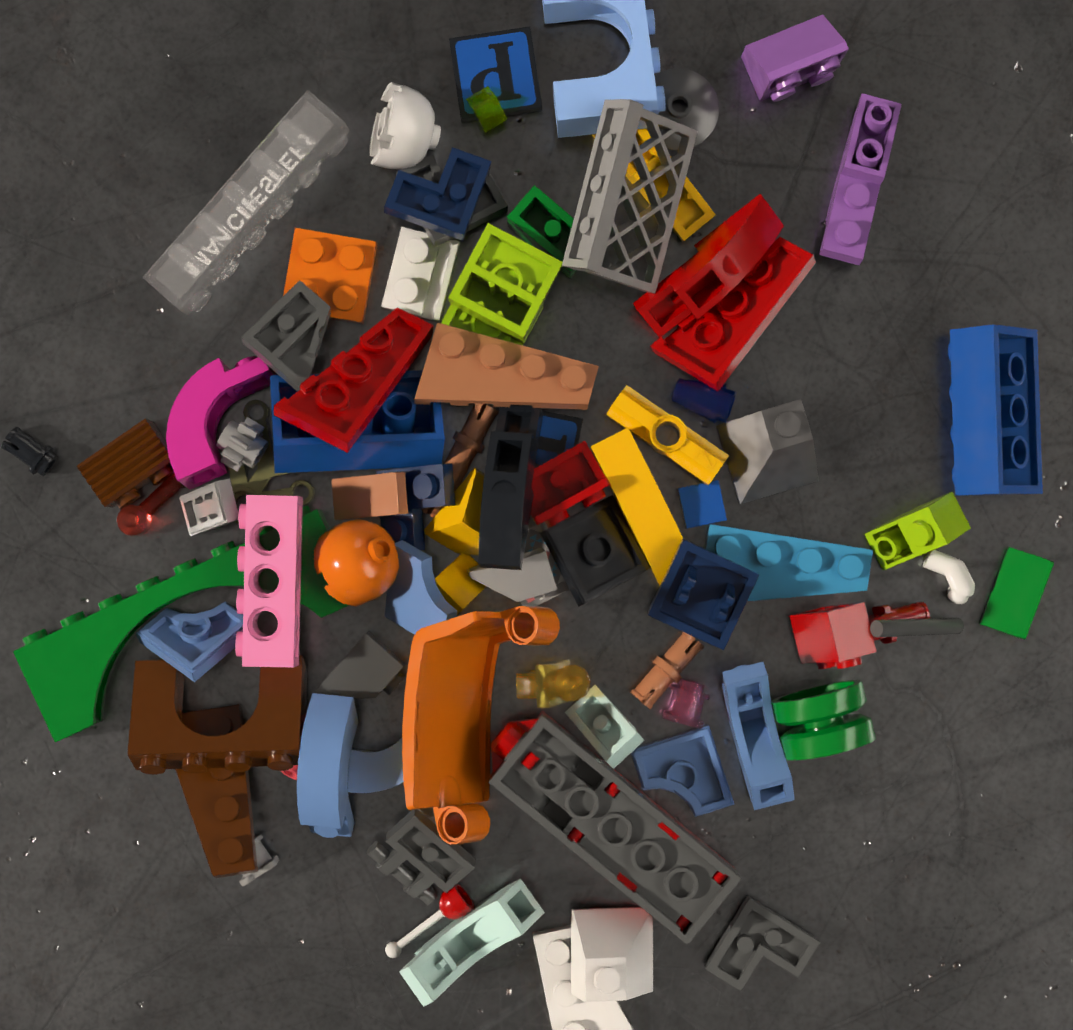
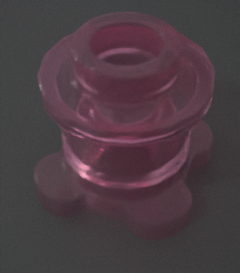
(686, 703)

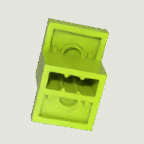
(502, 287)

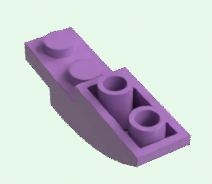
(860, 179)

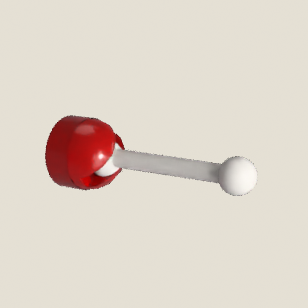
(453, 905)

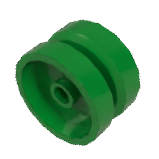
(823, 720)

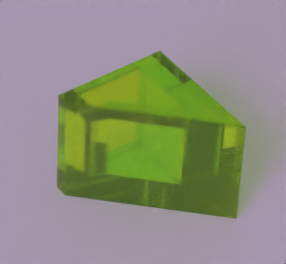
(487, 109)

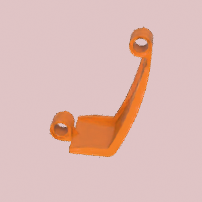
(451, 713)

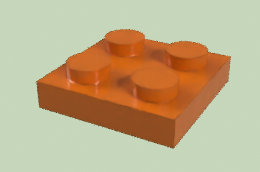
(334, 269)

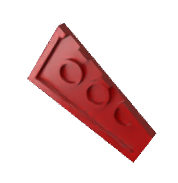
(725, 333)
(357, 383)

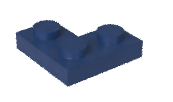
(442, 205)
(426, 488)

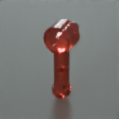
(135, 519)

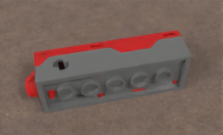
(610, 824)

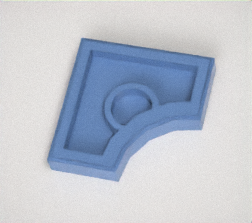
(414, 596)
(192, 640)
(687, 767)

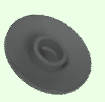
(699, 97)

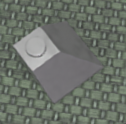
(769, 451)

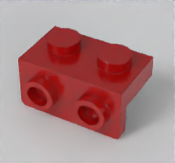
(564, 482)

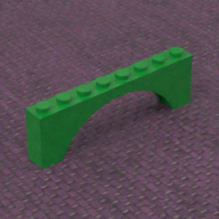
(74, 664)

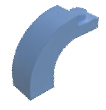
(756, 735)
(324, 765)

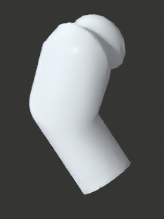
(956, 573)

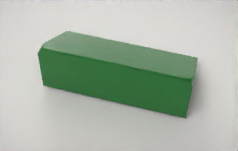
(1016, 593)

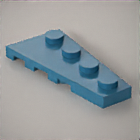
(792, 564)

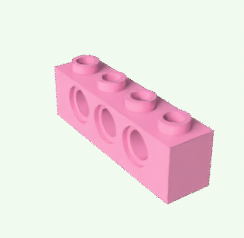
(251, 644)

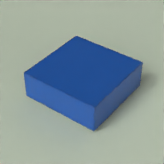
(701, 504)

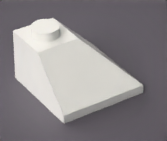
(611, 953)

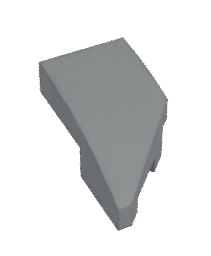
(531, 581)

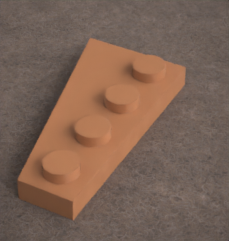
(487, 370)

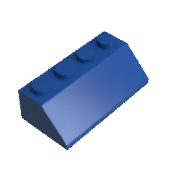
(995, 411)
(396, 437)

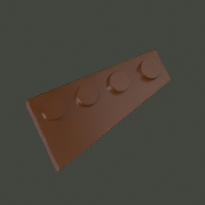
(221, 800)

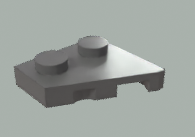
(290, 334)

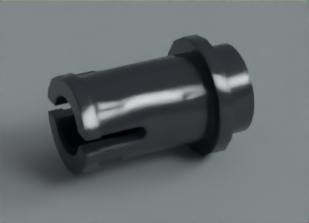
(29, 451)

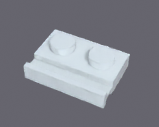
(420, 275)

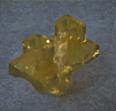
(553, 683)

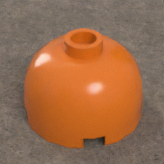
(356, 561)

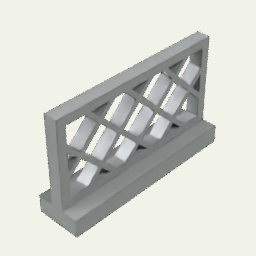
(606, 188)

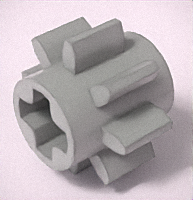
(242, 444)

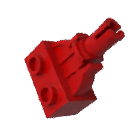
(842, 632)

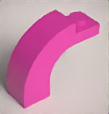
(197, 414)

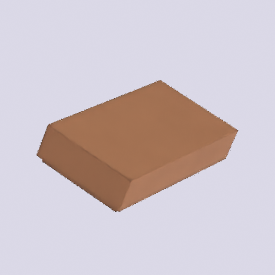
(370, 496)

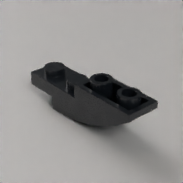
(507, 487)

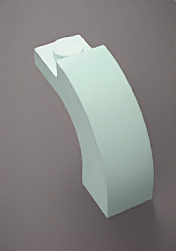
(469, 939)

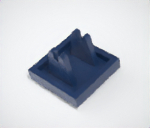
(703, 594)

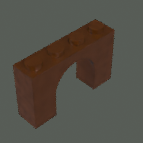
(267, 739)

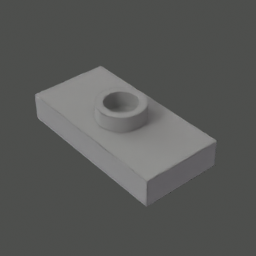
(209, 507)

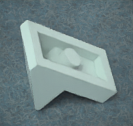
(604, 726)

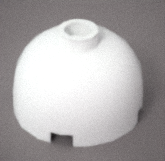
(403, 129)

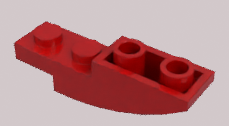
(715, 270)

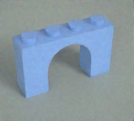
(581, 101)

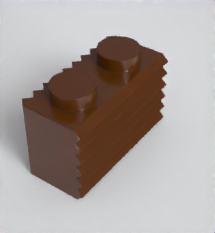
(128, 465)

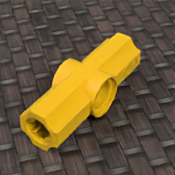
(643, 420)

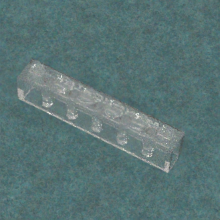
(248, 203)

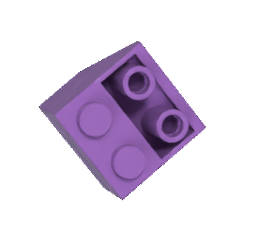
(793, 58)

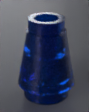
(704, 400)

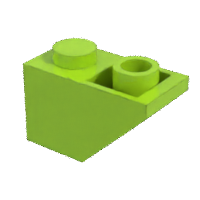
(918, 531)

